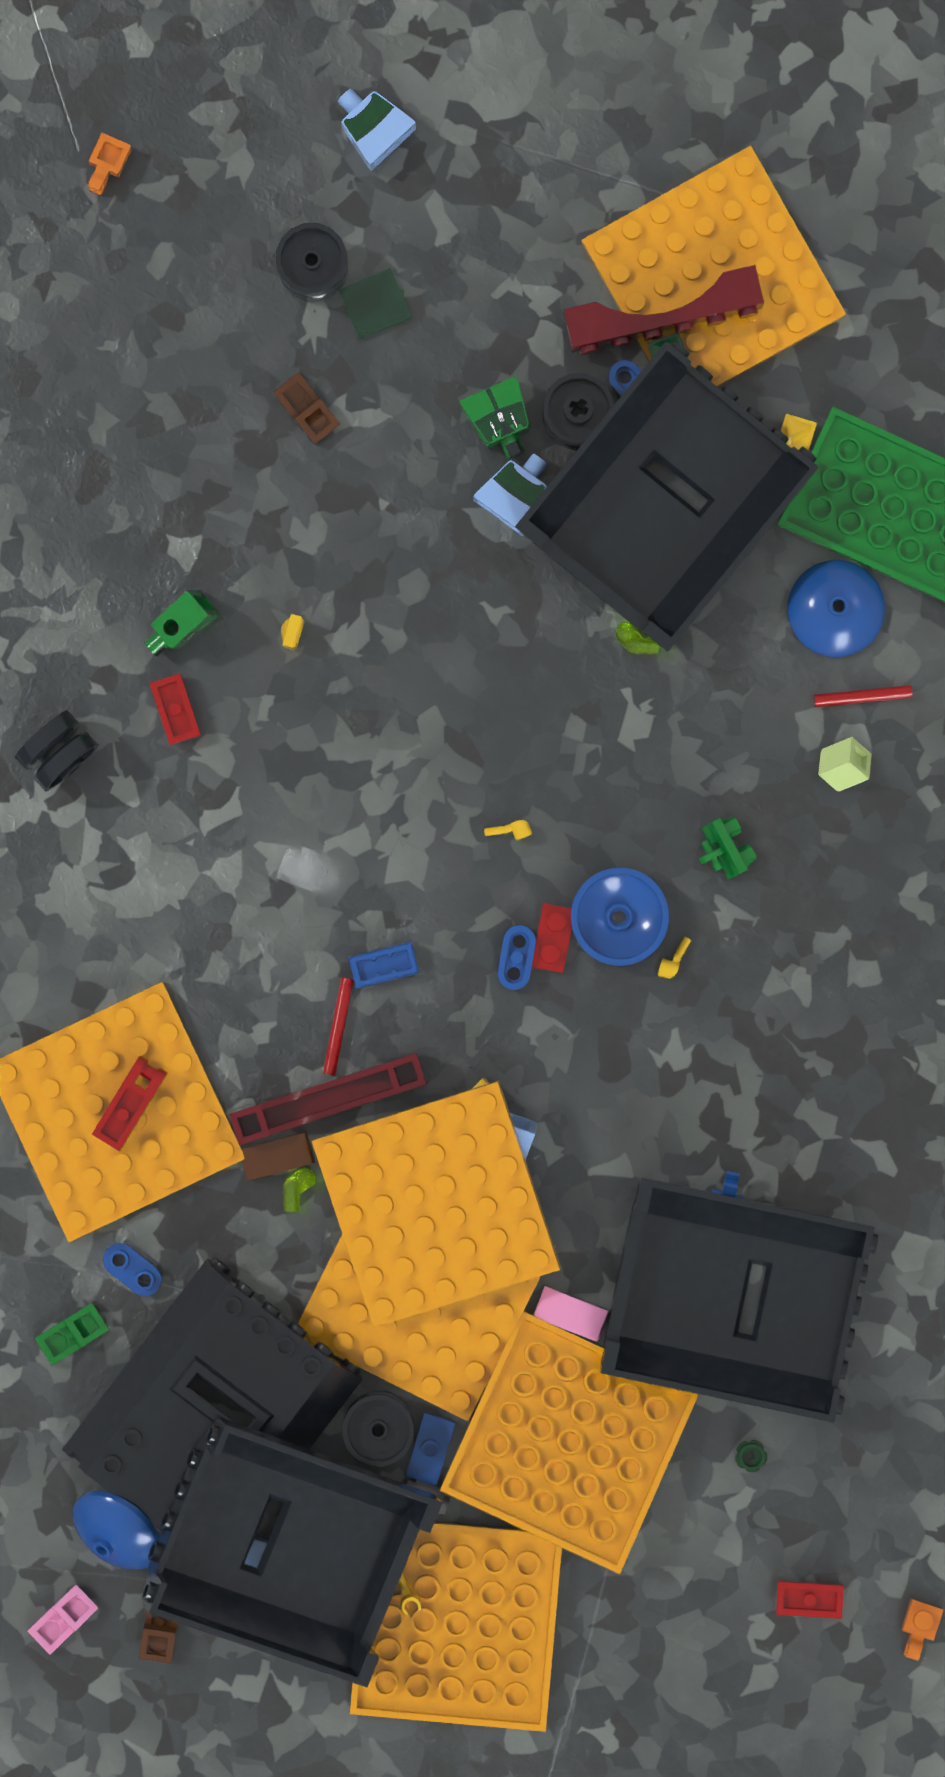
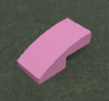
(571, 1313)
(62, 1619)

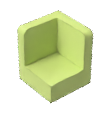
(845, 764)

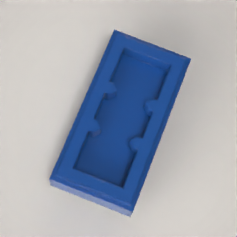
(383, 965)
(430, 1448)

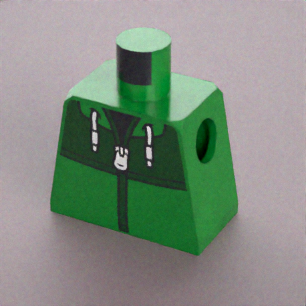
(498, 416)
(192, 615)

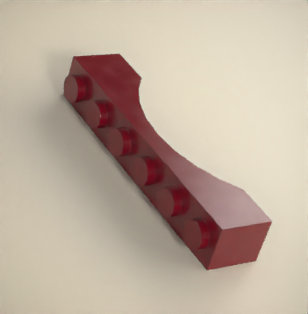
(598, 325)
(327, 1098)

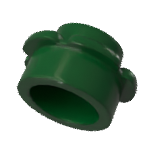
(759, 1459)

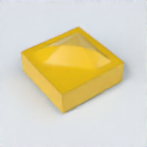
(798, 431)
(291, 631)

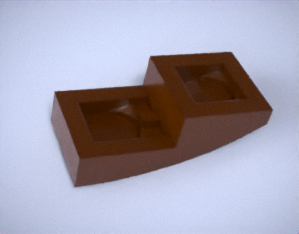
(306, 408)
(277, 1156)
(158, 1639)

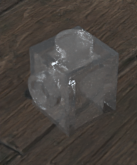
(302, 869)

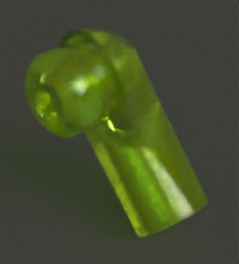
(633, 641)
(294, 1186)

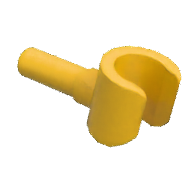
(519, 828)
(669, 968)
(407, 1595)

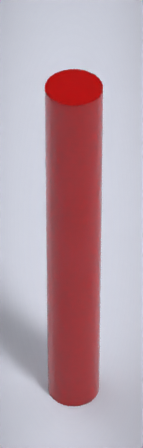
(863, 696)
(338, 1026)

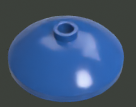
(830, 631)
(644, 913)
(114, 1529)

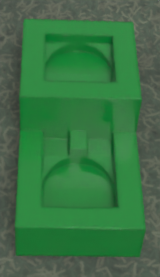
(71, 1334)

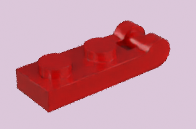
(128, 1104)

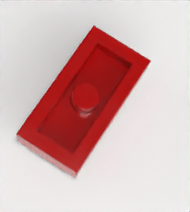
(175, 709)
(552, 938)
(809, 1599)

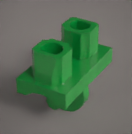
(721, 849)

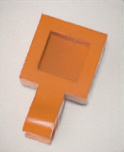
(108, 158)
(921, 1623)

